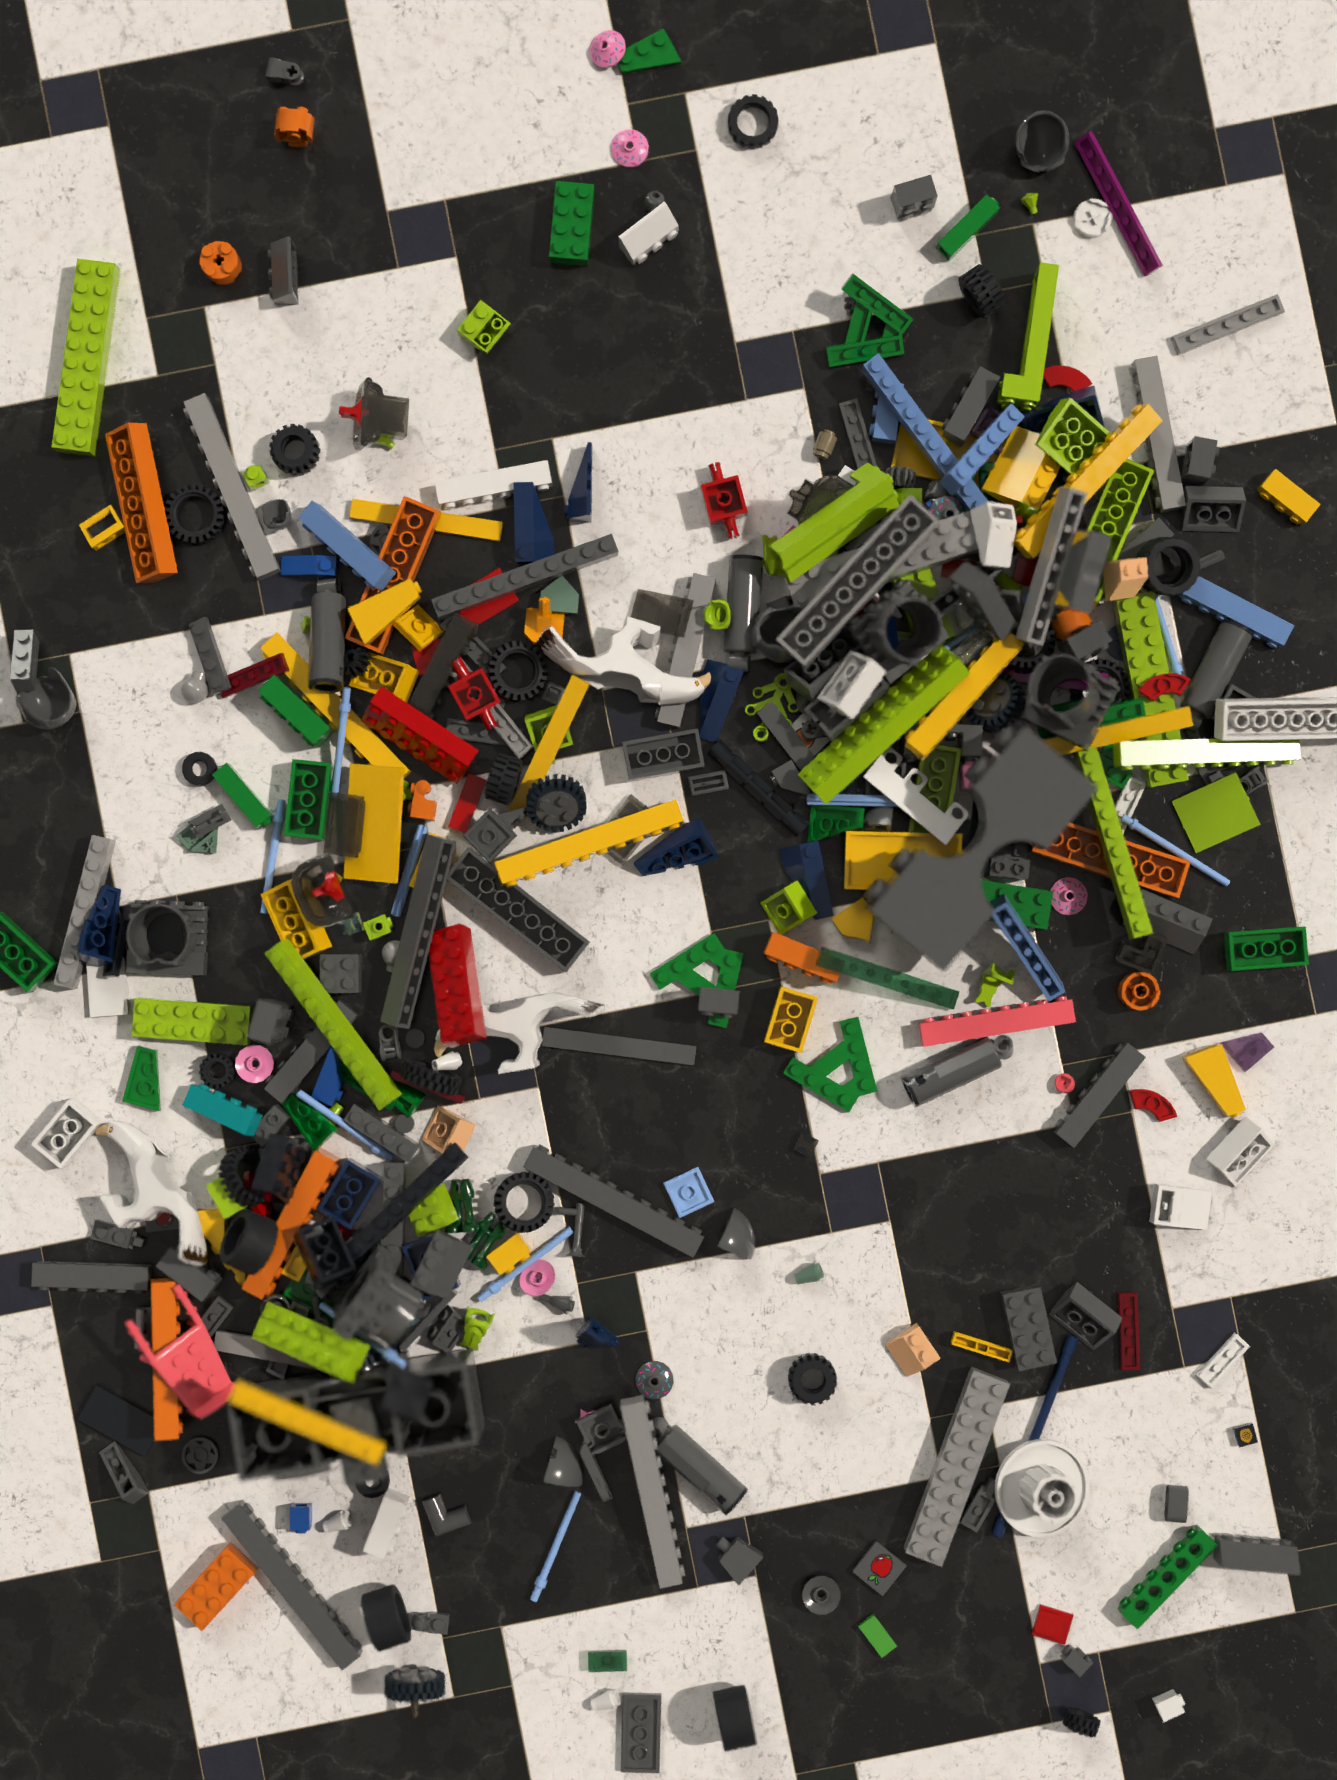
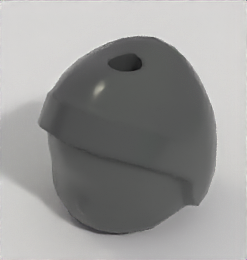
(653, 200)

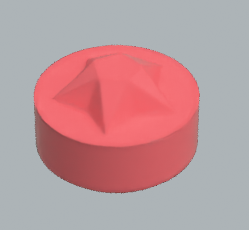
(1064, 1083)

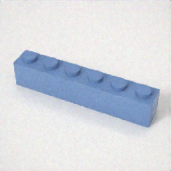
(981, 449)
(346, 545)
(1232, 607)
(1026, 948)

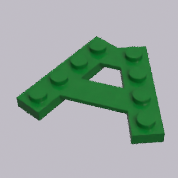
(855, 346)
(1118, 712)
(681, 970)
(851, 1049)

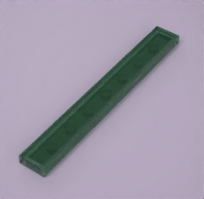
(887, 978)

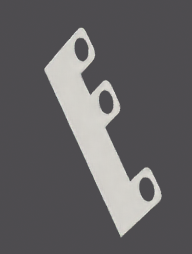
(908, 798)

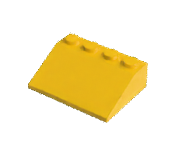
(1021, 471)

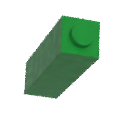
(968, 227)
(243, 796)

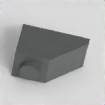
(788, 780)

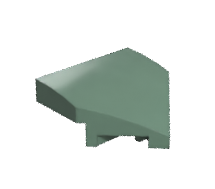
(562, 596)
(205, 843)

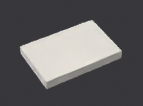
(106, 994)

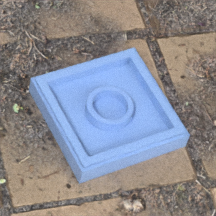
(688, 1192)

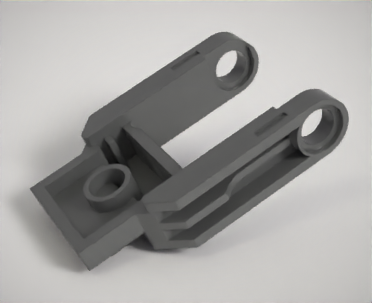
(600, 1432)

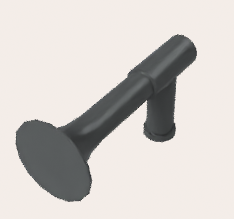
(579, 1216)

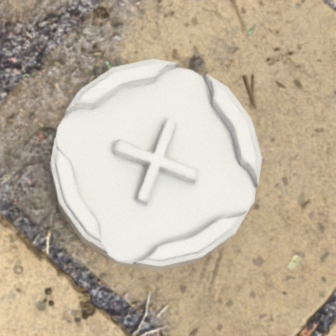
(1092, 218)

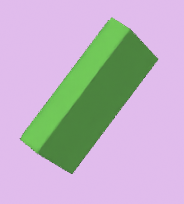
(877, 1635)

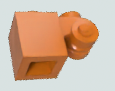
(420, 806)

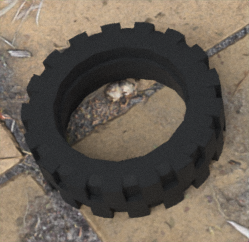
(755, 102)

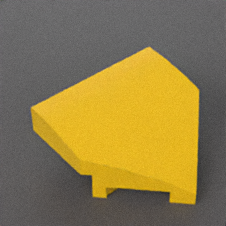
(855, 921)

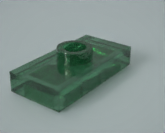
(607, 1661)

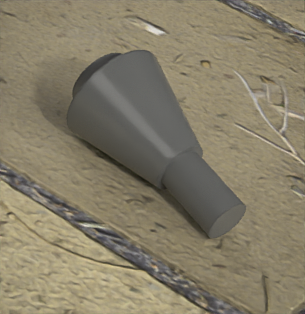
(562, 1303)

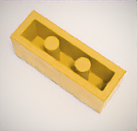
(1288, 497)

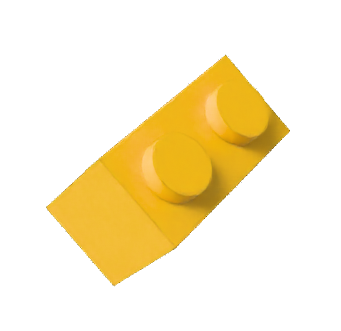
(509, 1253)

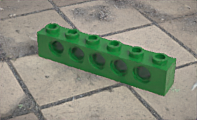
(1165, 1587)

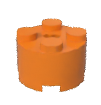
(294, 126)
(230, 265)
(1069, 623)
(1149, 989)

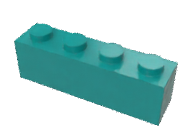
(222, 1110)

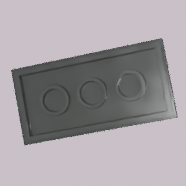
(641, 1732)

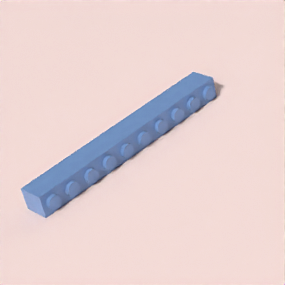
(918, 427)

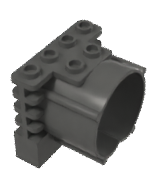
(869, 630)
(1079, 724)
(143, 959)
(376, 1301)

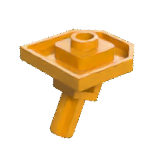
(541, 618)

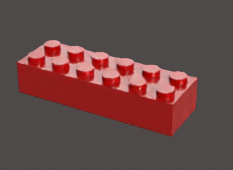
(419, 735)
(456, 986)

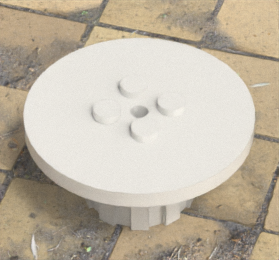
(1042, 1488)

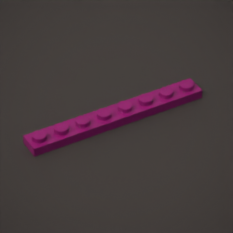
(1118, 203)

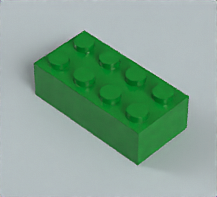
(571, 223)
(294, 709)
(308, 799)
(1029, 903)
(1266, 948)
(22, 956)

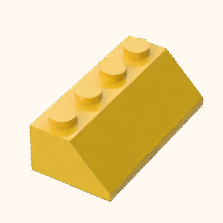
(292, 924)

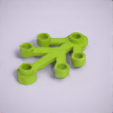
(776, 699)

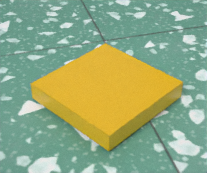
(418, 627)

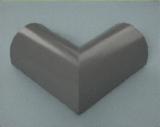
(443, 1520)

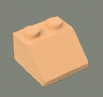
(1124, 577)
(446, 1129)
(912, 1350)

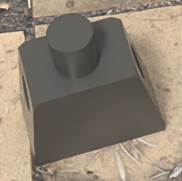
(738, 1557)

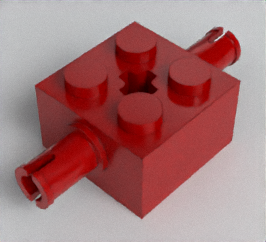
(732, 492)
(469, 705)

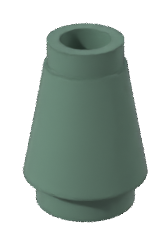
(809, 1274)

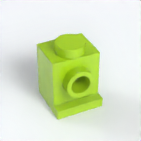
(255, 477)
(373, 933)

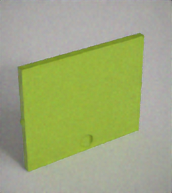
(1216, 812)

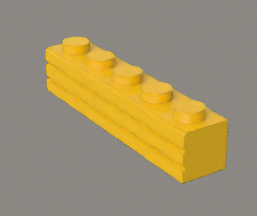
(981, 1346)

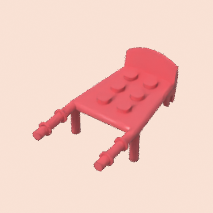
(190, 1364)

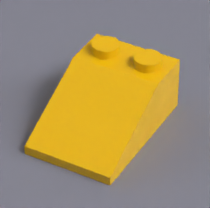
(388, 673)

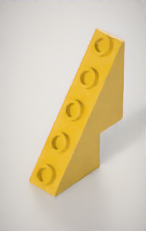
(214, 1229)

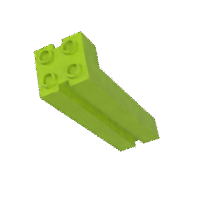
(1025, 389)
(836, 523)

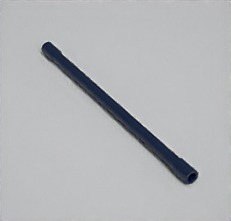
(1067, 1352)

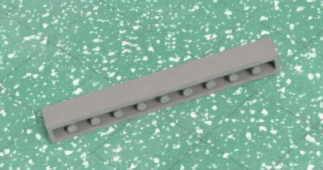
(232, 487)
(651, 1491)

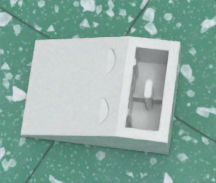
(995, 533)
(1180, 1207)

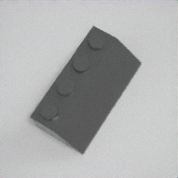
(1179, 924)
(1256, 1554)

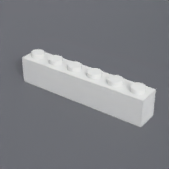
(491, 484)

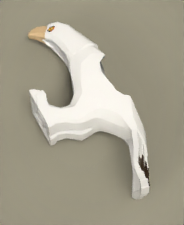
(624, 667)
(523, 1025)
(154, 1191)

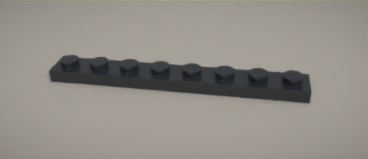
(406, 1202)

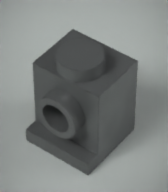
(1075, 1659)

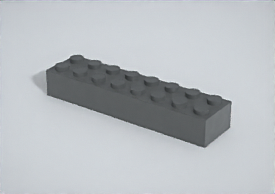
(517, 910)

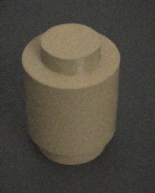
(824, 444)

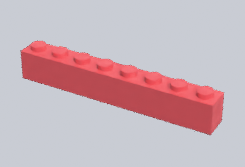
(996, 1022)

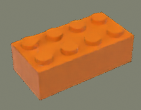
(797, 955)
(216, 1586)

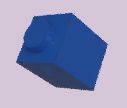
(300, 1517)

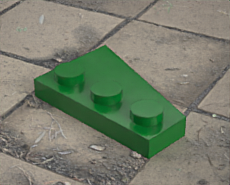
(649, 53)
(833, 820)
(143, 1080)
(309, 1121)

